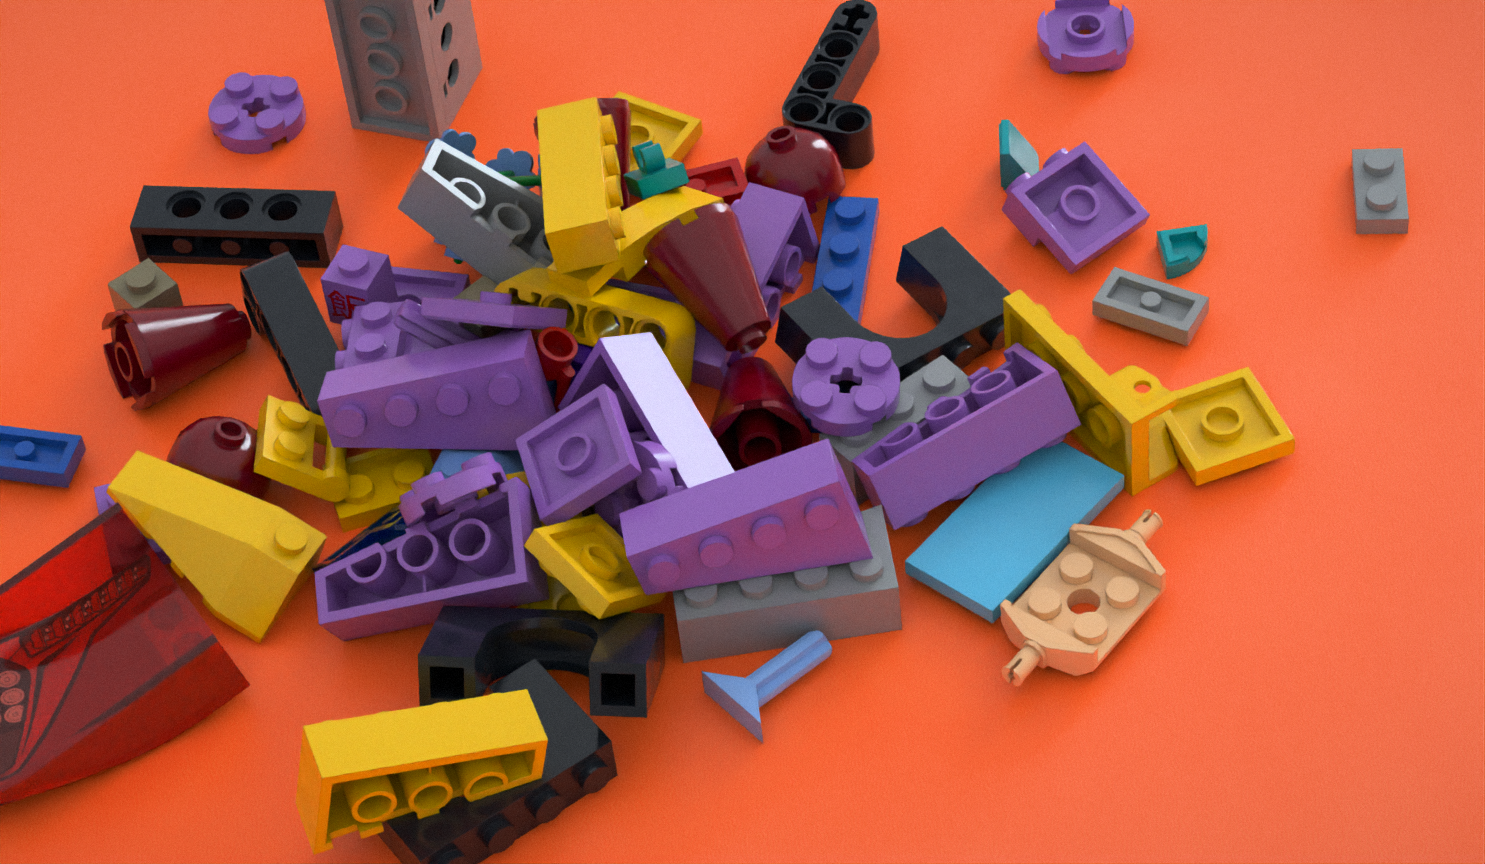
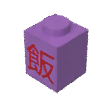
(356, 279)

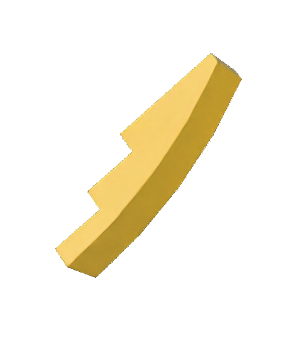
(641, 224)

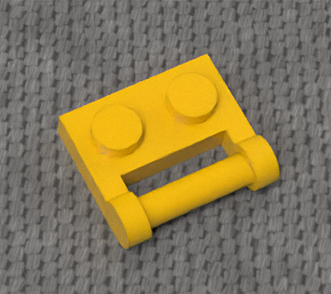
(286, 450)

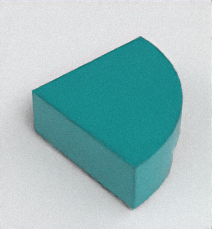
(1182, 249)

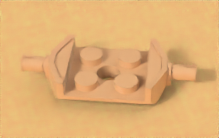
(1096, 568)

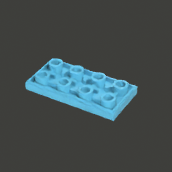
(1013, 528)

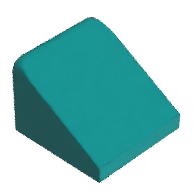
(1016, 154)

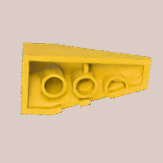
(228, 544)

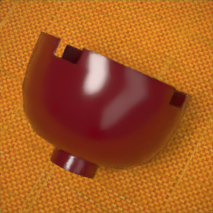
(797, 164)
(221, 451)

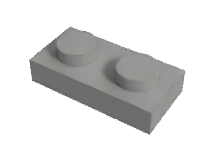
(1379, 191)
(1150, 306)

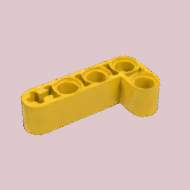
(595, 318)

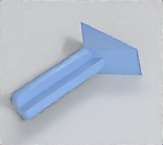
(745, 696)

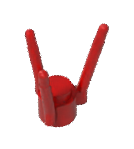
(556, 353)

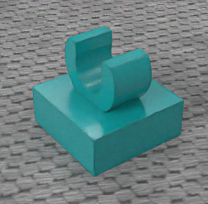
(654, 172)

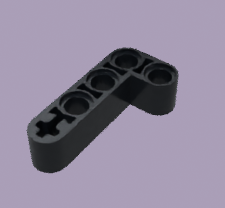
(831, 81)
(288, 315)

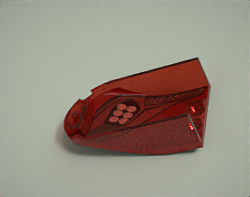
(100, 659)

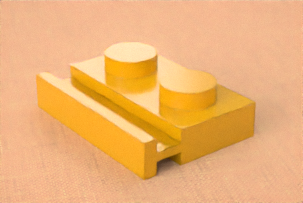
(378, 482)

